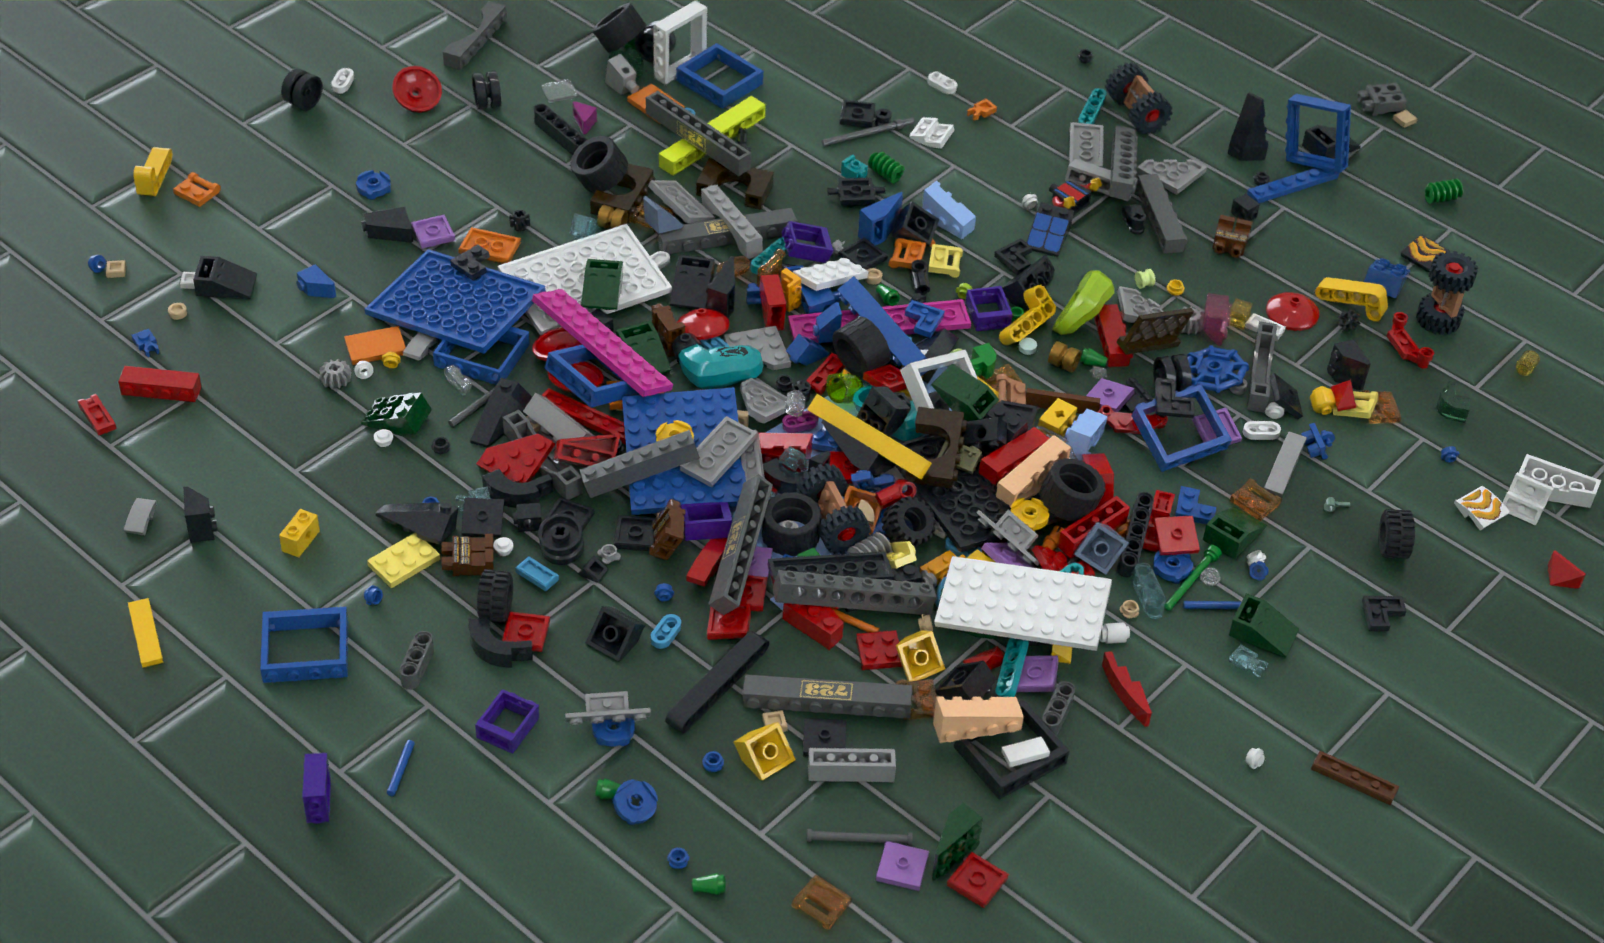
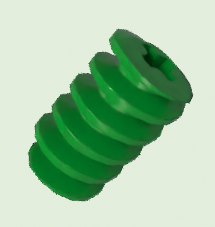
(886, 167)
(1443, 191)

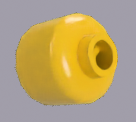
(1322, 400)

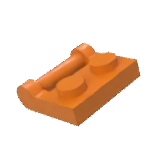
(194, 193)
(914, 251)

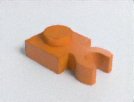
(983, 108)

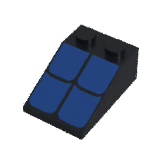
(1050, 229)

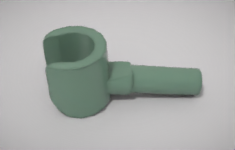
(1331, 504)

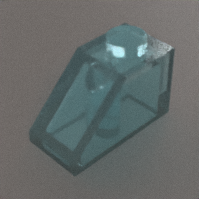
(583, 226)

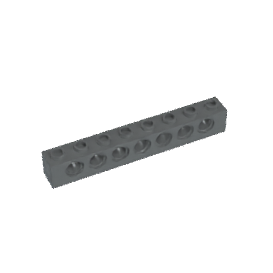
(1123, 163)
(853, 592)

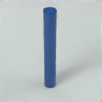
(1211, 604)
(400, 768)

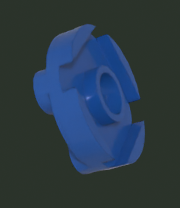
(380, 186)
(1176, 573)
(614, 737)
(631, 813)

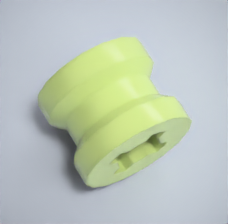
(1145, 278)

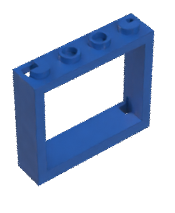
(687, 77)
(1342, 133)
(559, 366)
(480, 371)
(1190, 454)
(304, 620)

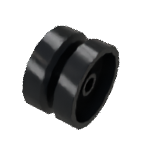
(645, 42)
(302, 89)
(486, 90)
(1173, 368)
(561, 539)

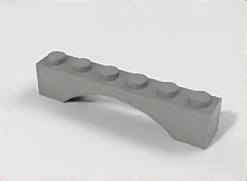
(745, 235)

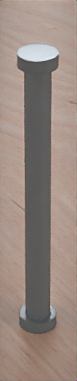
(859, 837)

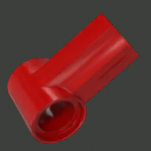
(894, 493)

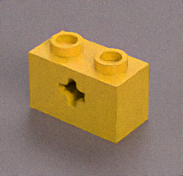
(1059, 417)
(299, 533)

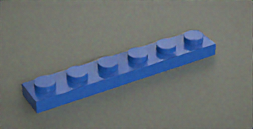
(1291, 184)

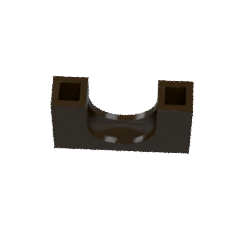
(637, 179)
(757, 180)
(950, 427)

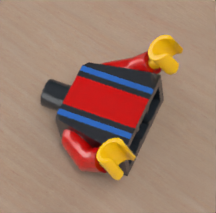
(1073, 195)

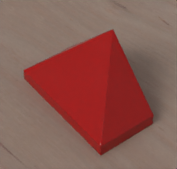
(1344, 396)
(1563, 572)
(992, 657)

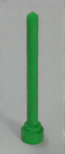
(1211, 555)

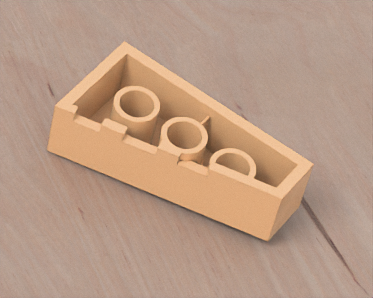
(1030, 474)
(976, 717)

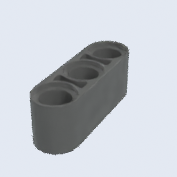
(416, 660)
(1059, 706)

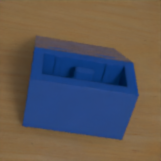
(879, 219)
(1388, 275)

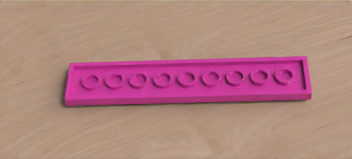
(955, 318)
(602, 342)

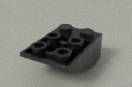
(1322, 141)
(223, 279)
(691, 281)
(722, 290)
(883, 410)

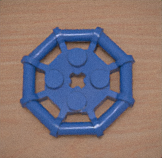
(1221, 359)

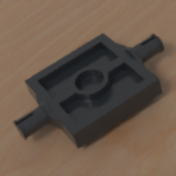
(856, 191)

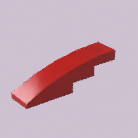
(1161, 508)
(707, 562)
(1128, 692)

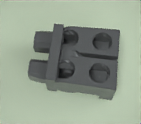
(1382, 99)

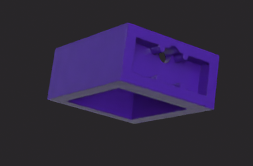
(810, 233)
(993, 319)
(706, 520)
(500, 737)
(316, 788)

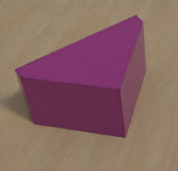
(585, 116)

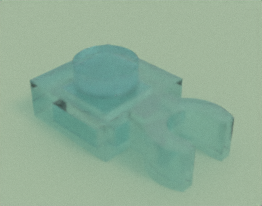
(794, 459)
(475, 493)
(1247, 659)

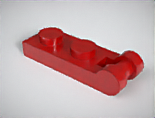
(830, 366)
(97, 414)

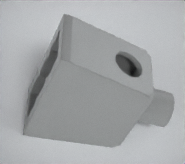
(621, 75)

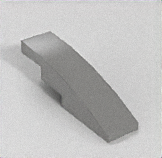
(1285, 464)

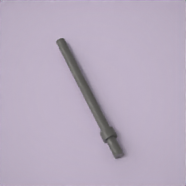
(897, 124)

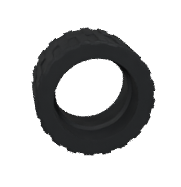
(619, 27)
(599, 164)
(861, 346)
(1072, 489)
(794, 508)

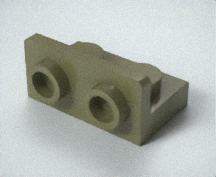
(969, 457)

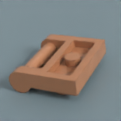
(1011, 389)

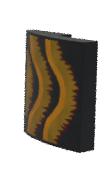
(1422, 252)

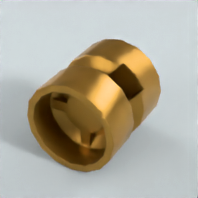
(611, 218)
(1063, 356)

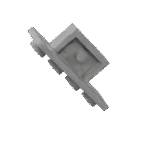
(1015, 531)
(607, 706)

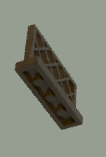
(1155, 339)

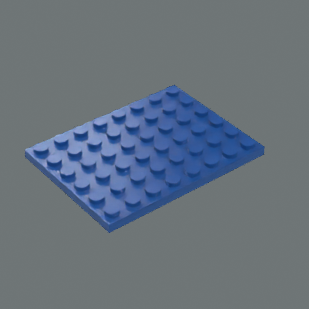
(451, 306)
(703, 412)

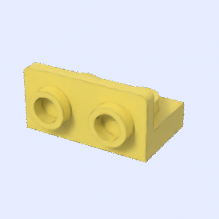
(901, 554)

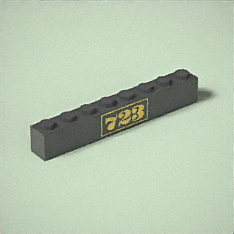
(698, 133)
(716, 232)
(740, 545)
(827, 696)

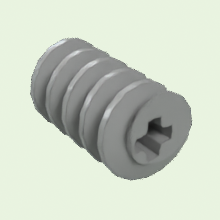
(873, 543)

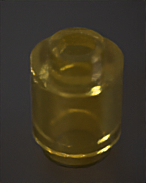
(1527, 362)

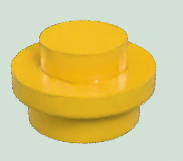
(1175, 287)
(391, 360)

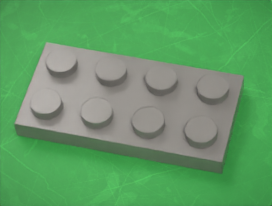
(1086, 143)
(680, 201)
(719, 451)

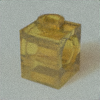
(1240, 313)

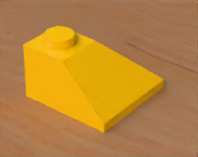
(920, 655)
(765, 750)

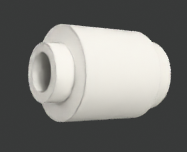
(1114, 633)

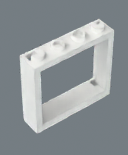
(692, 12)
(914, 382)

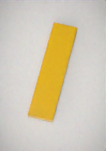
(145, 632)

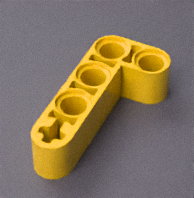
(151, 175)
(1354, 292)
(1040, 310)

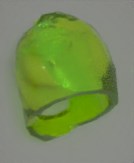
(844, 390)

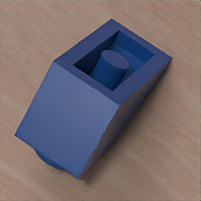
(315, 282)
(828, 323)
(805, 350)

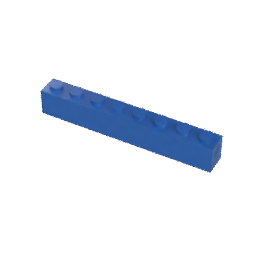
(865, 305)

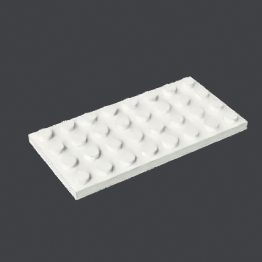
(1023, 603)

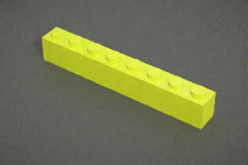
(684, 154)

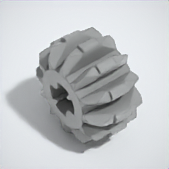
(1195, 323)
(335, 374)

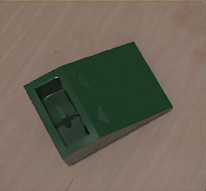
(602, 284)
(646, 342)
(965, 393)
(398, 414)
(1232, 531)
(1263, 626)
(957, 839)

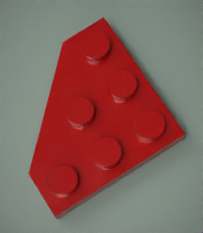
(518, 458)

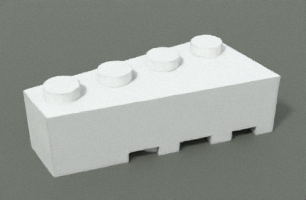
(1567, 485)

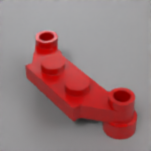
(1405, 345)
(1124, 422)

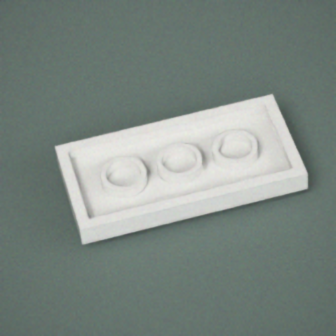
(830, 274)

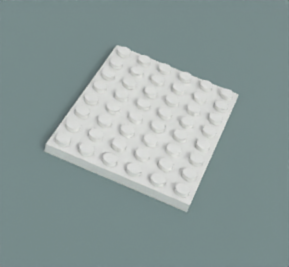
(565, 270)

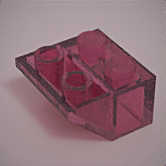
(1216, 317)

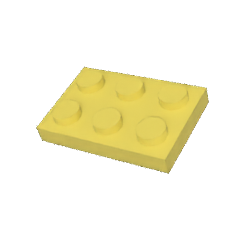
(403, 560)

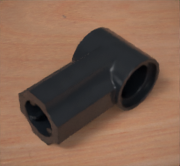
(920, 277)

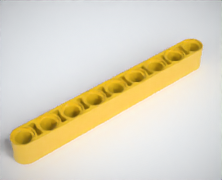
(870, 436)

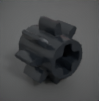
(519, 220)
(1345, 316)

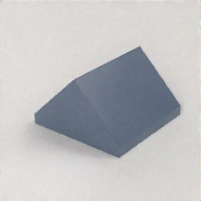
(659, 218)
(1101, 547)

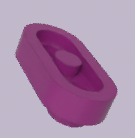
(796, 424)

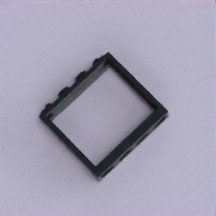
(1027, 774)

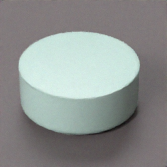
(1027, 346)

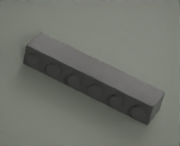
(1161, 213)
(639, 464)

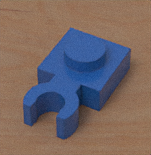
(145, 341)

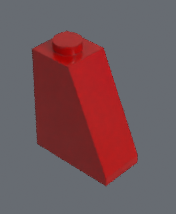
(772, 301)

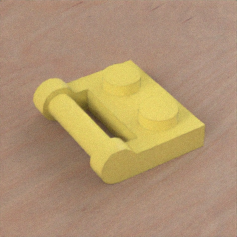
(939, 260)
(1363, 408)

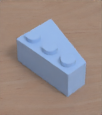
(952, 215)
(1086, 432)

